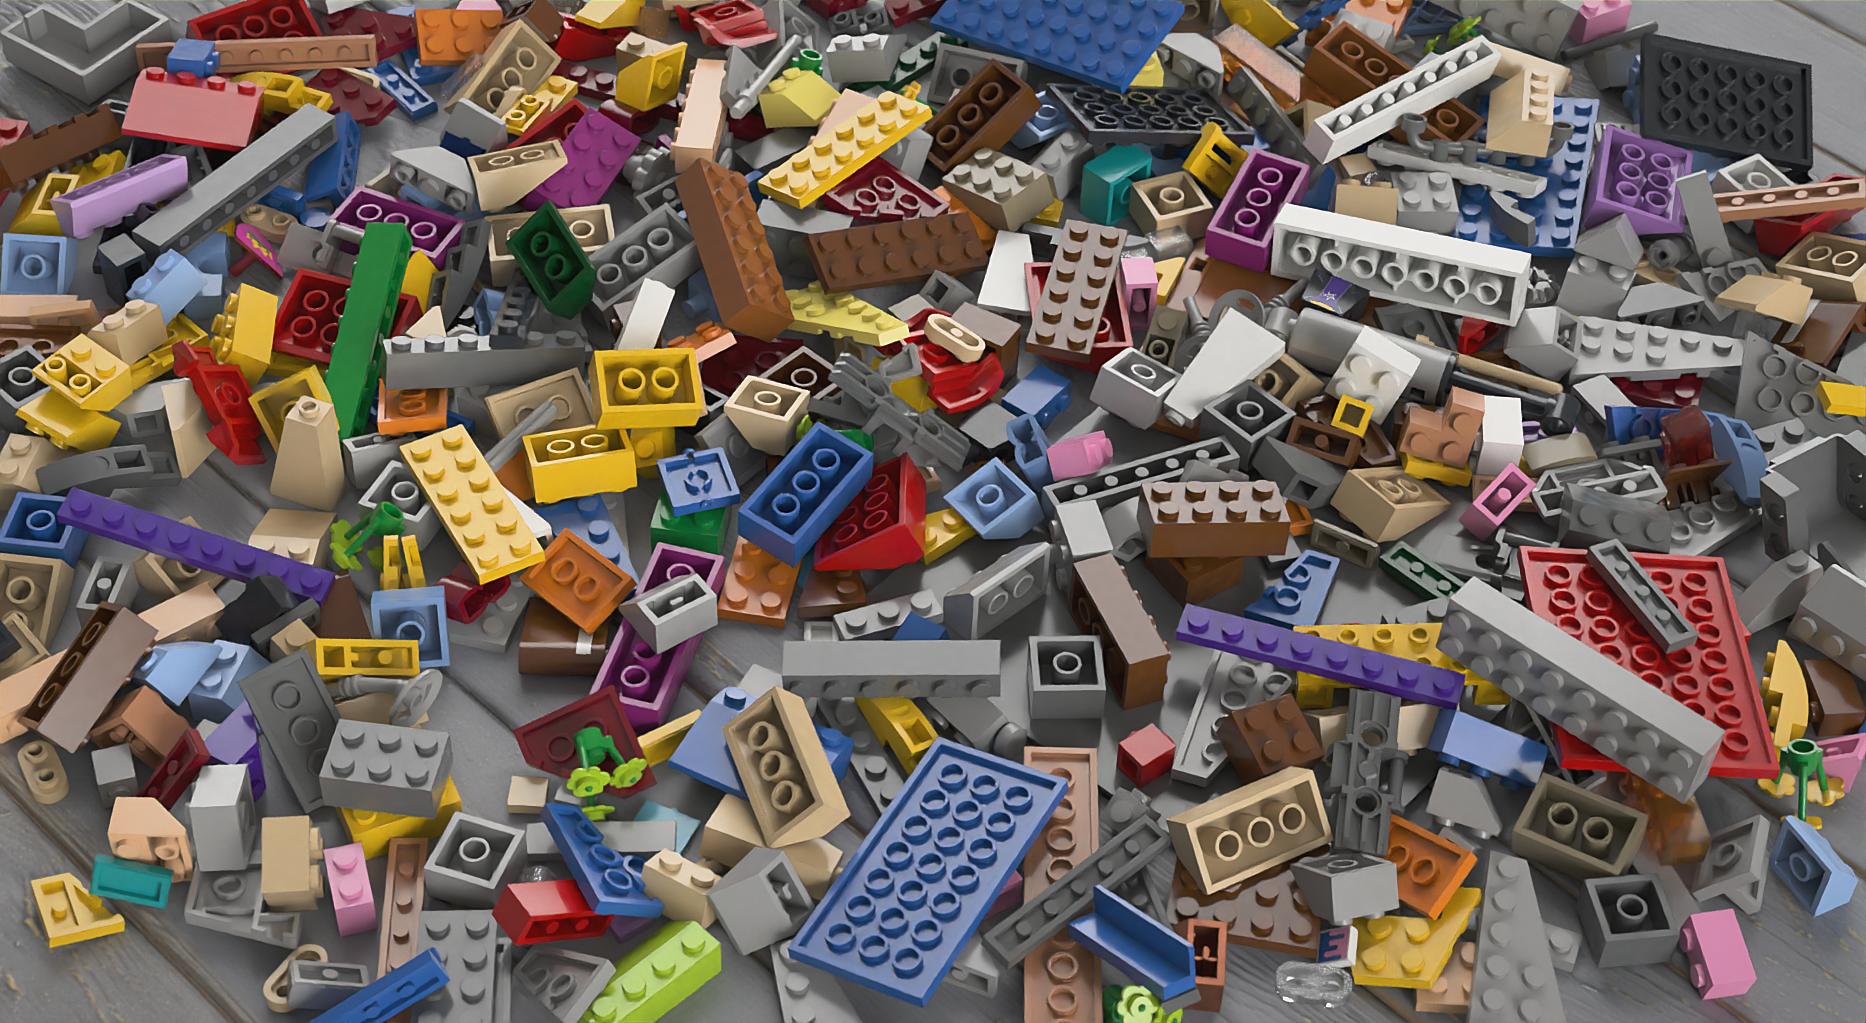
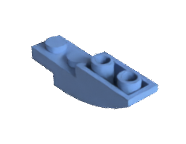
(1738, 443)

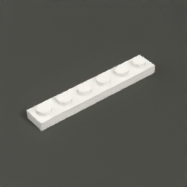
(1496, 177)

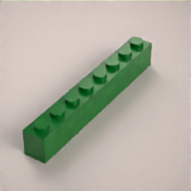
(365, 323)

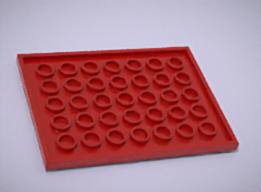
(1707, 677)

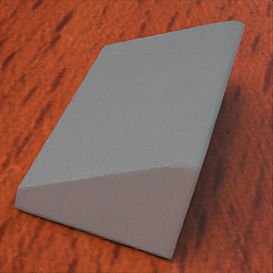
(323, 983)

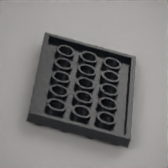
(1726, 101)
(1146, 114)

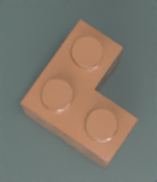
(1445, 436)
(142, 722)

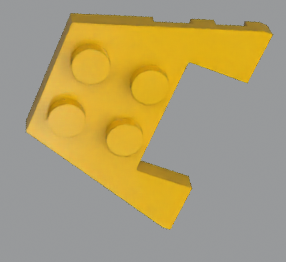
(161, 358)
(1410, 949)

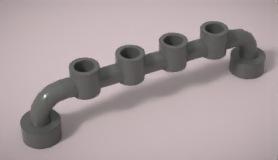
(1468, 149)

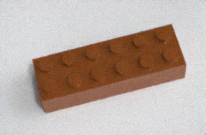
(1355, 65)
(734, 250)

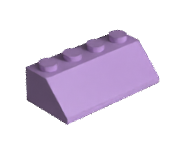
(120, 194)

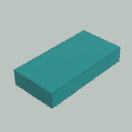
(131, 881)

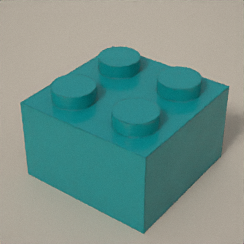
(1108, 183)

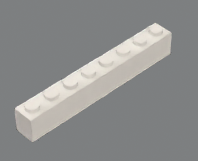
(1410, 93)

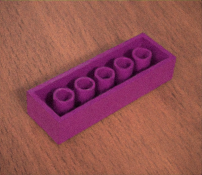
(648, 680)

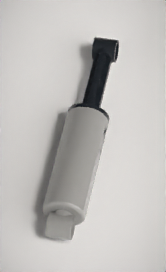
(1323, 340)

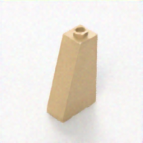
(1514, 62)
(310, 457)
(736, 832)

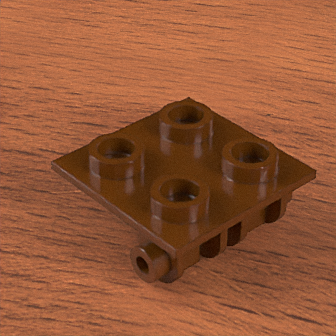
(1691, 483)

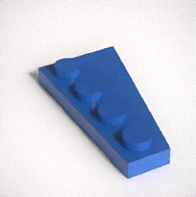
(596, 866)

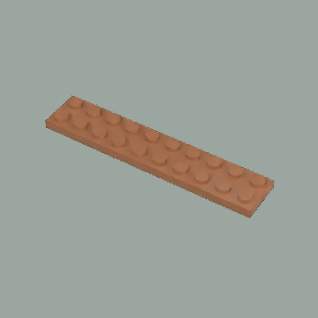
(1062, 974)

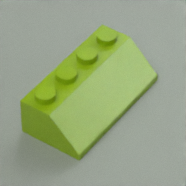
(657, 975)

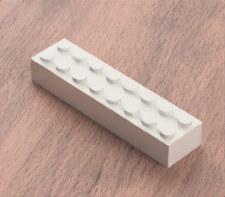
(1403, 263)

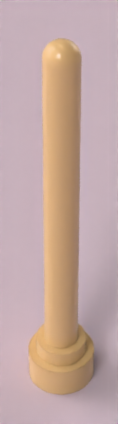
(1502, 372)

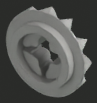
(1544, 289)

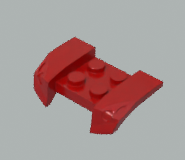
(727, 24)
(953, 383)
(226, 401)

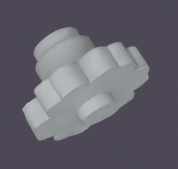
(649, 170)

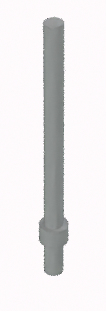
(747, 98)

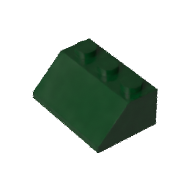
(554, 262)

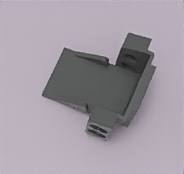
(1818, 502)

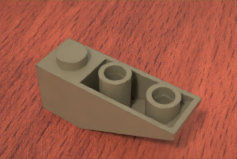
(1165, 334)

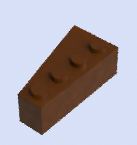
(57, 148)

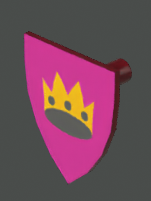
(254, 247)

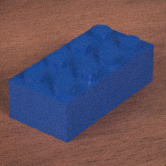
(805, 494)

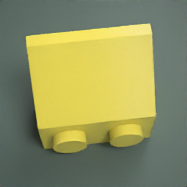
(796, 99)

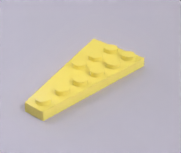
(843, 316)

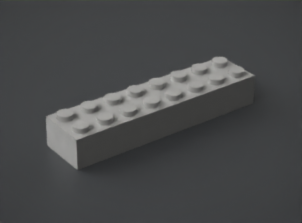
(1579, 689)

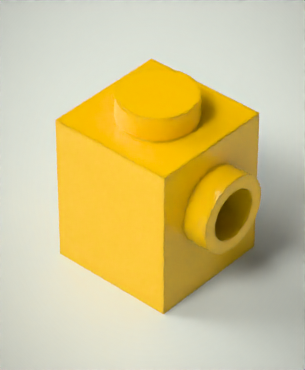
(1352, 415)

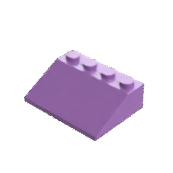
(1638, 180)

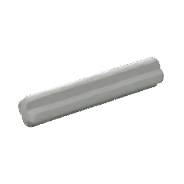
(513, 443)

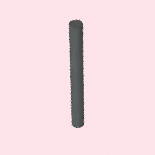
(1608, 41)

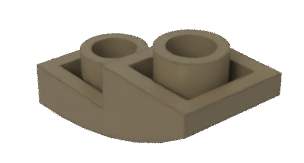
(1557, 452)

